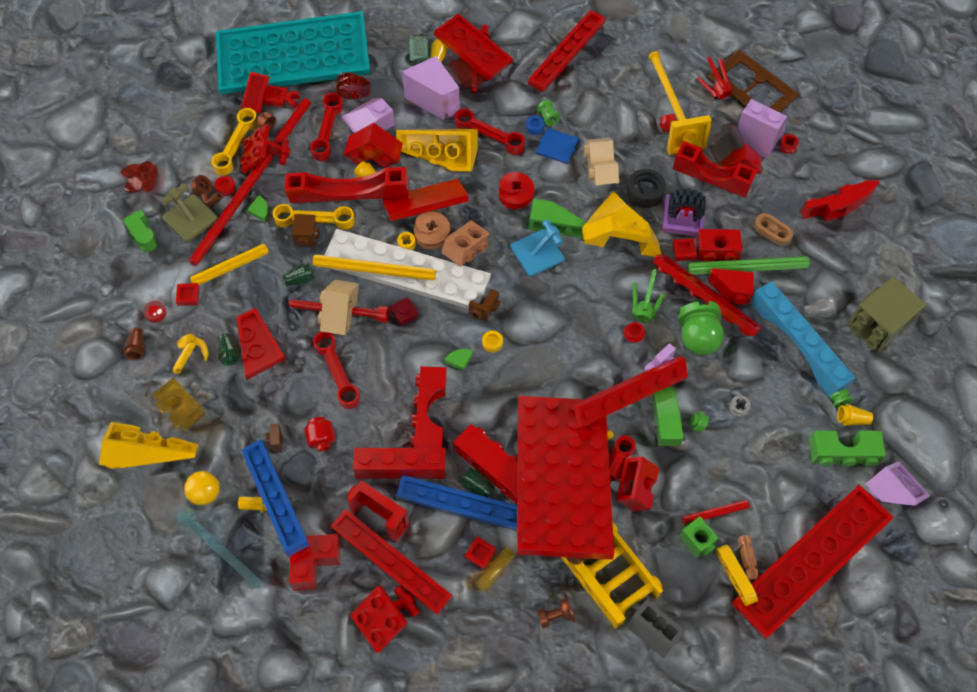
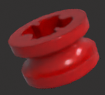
(790, 139)

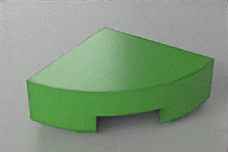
(259, 209)
(459, 358)

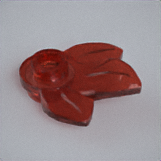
(139, 177)

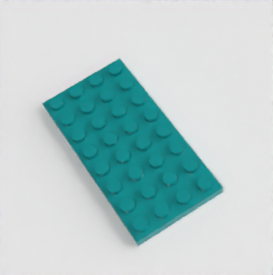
(292, 51)

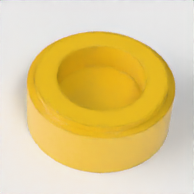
(492, 341)

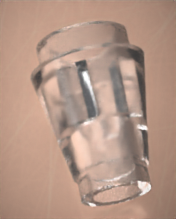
(820, 309)

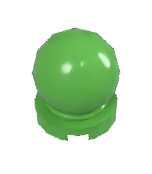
(701, 327)

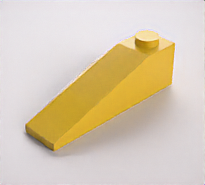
(446, 147)
(129, 447)

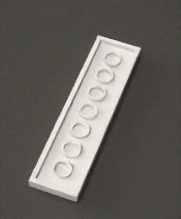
(452, 283)

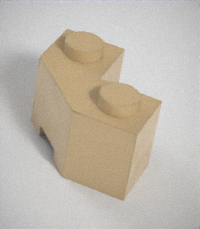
(601, 161)

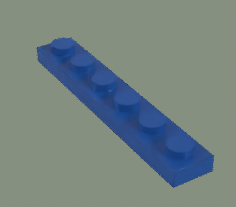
(275, 498)
(458, 502)

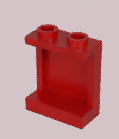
(393, 513)

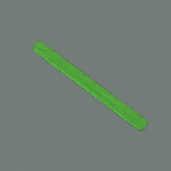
(750, 264)

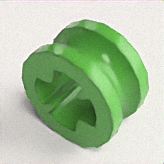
(841, 398)

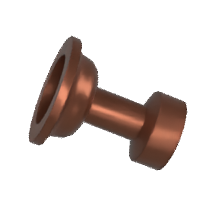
(563, 611)

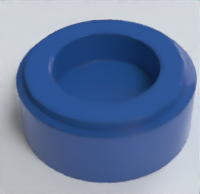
(535, 125)

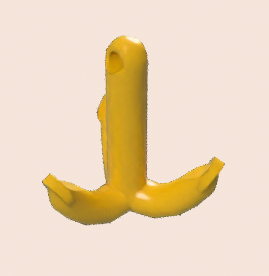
(189, 342)

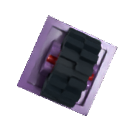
(684, 212)

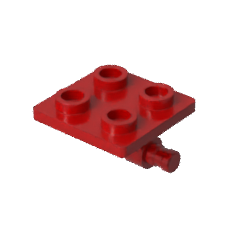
(259, 146)
(380, 616)

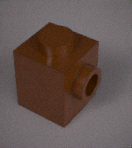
(305, 230)

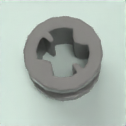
(739, 398)

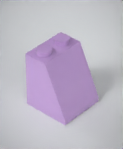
(432, 88)
(761, 127)

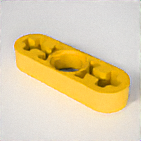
(736, 575)

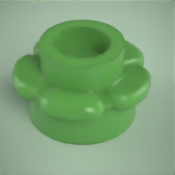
(699, 421)

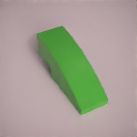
(667, 417)

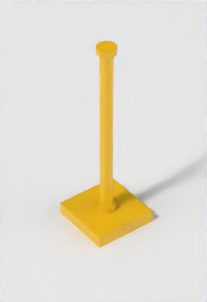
(690, 130)

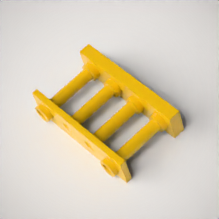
(601, 592)

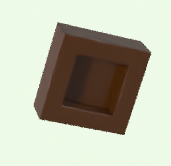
(274, 438)

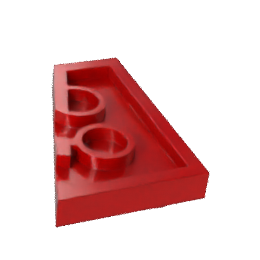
(257, 344)

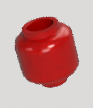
(319, 434)

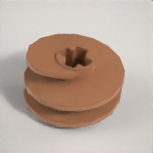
(431, 230)

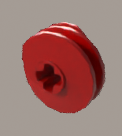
(516, 190)

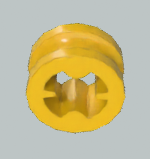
(406, 236)

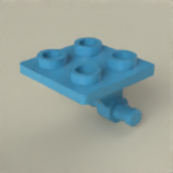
(539, 250)

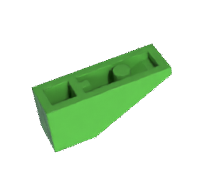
(565, 221)

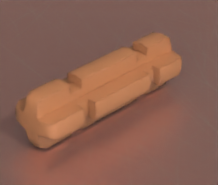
(748, 557)

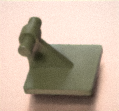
(188, 216)

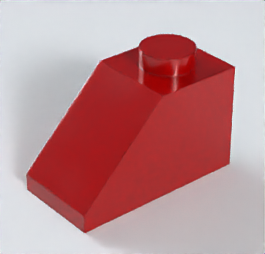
(733, 285)

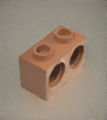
(465, 243)

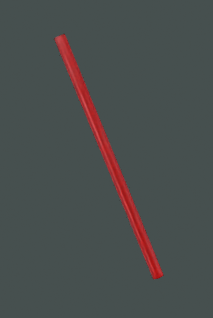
(248, 184)

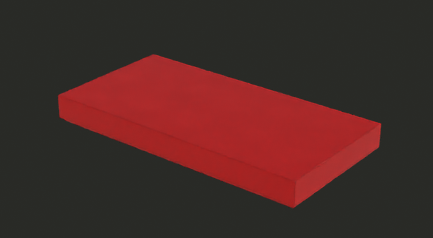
(473, 47)
(426, 200)

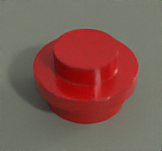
(634, 332)

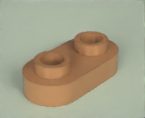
(773, 229)

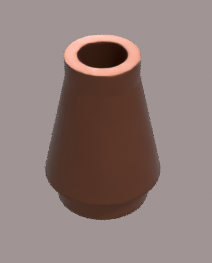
(134, 347)

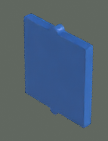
(557, 146)

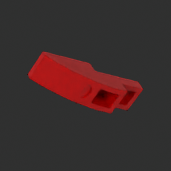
(846, 201)

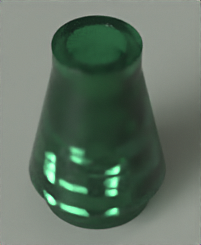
(299, 275)
(228, 352)
(476, 482)

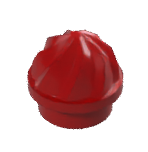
(665, 122)

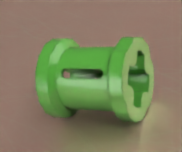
(552, 113)

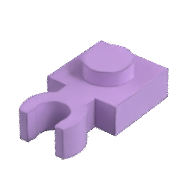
(662, 357)

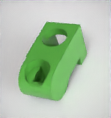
(143, 236)

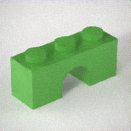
(828, 450)

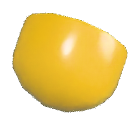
(201, 488)

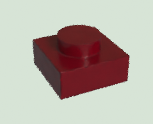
(404, 311)

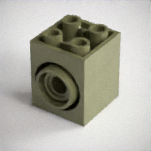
(885, 314)

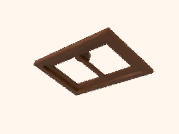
(761, 76)

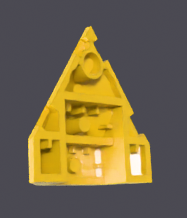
(619, 220)

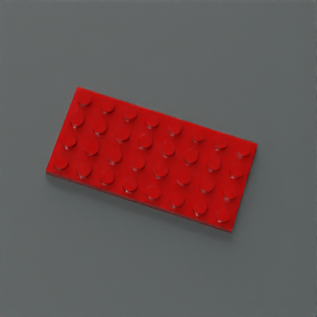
(562, 482)

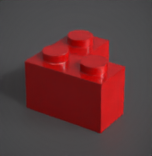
(374, 144)
(323, 551)

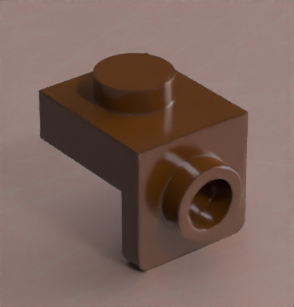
(484, 311)

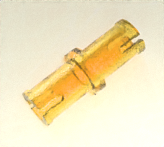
(495, 569)

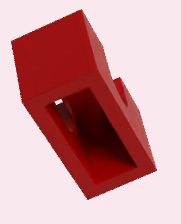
(644, 476)

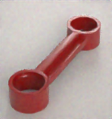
(326, 127)
(490, 131)
(336, 369)

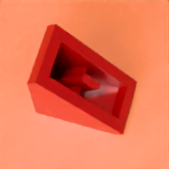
(744, 155)

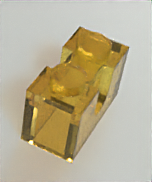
(186, 413)

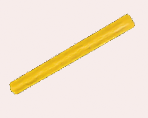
(374, 267)

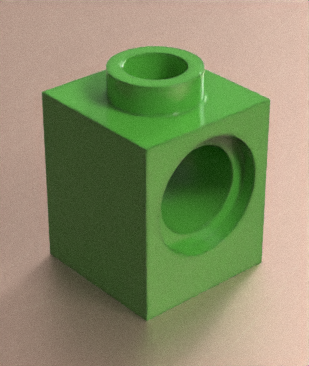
(700, 528)

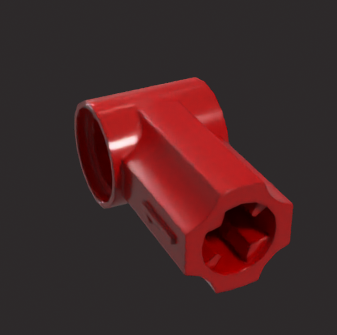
(617, 457)

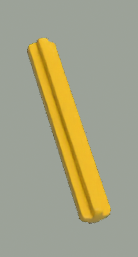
(230, 264)

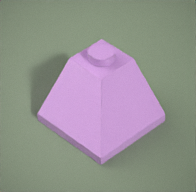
(372, 111)
(897, 486)

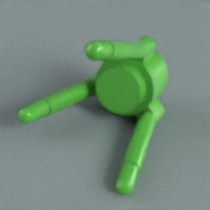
(644, 311)

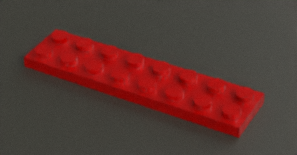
(813, 560)

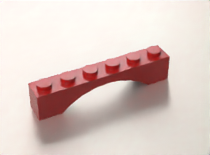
(386, 183)

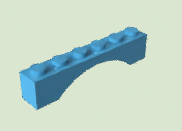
(826, 366)

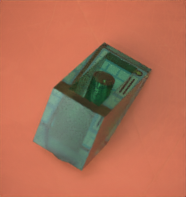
(418, 48)

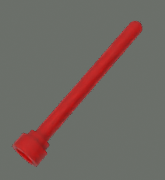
(380, 313)

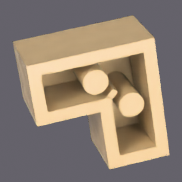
(337, 306)

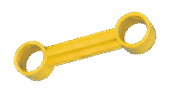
(235, 141)
(321, 216)

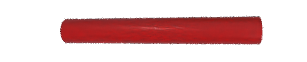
(715, 512)

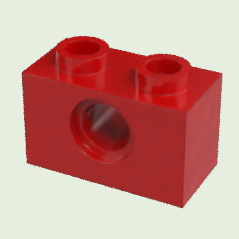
(727, 239)

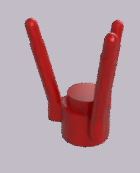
(722, 87)

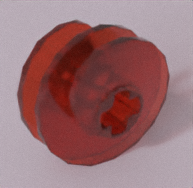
(352, 86)

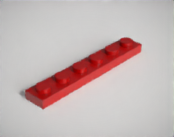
(566, 51)
(700, 290)
(630, 391)
(391, 562)

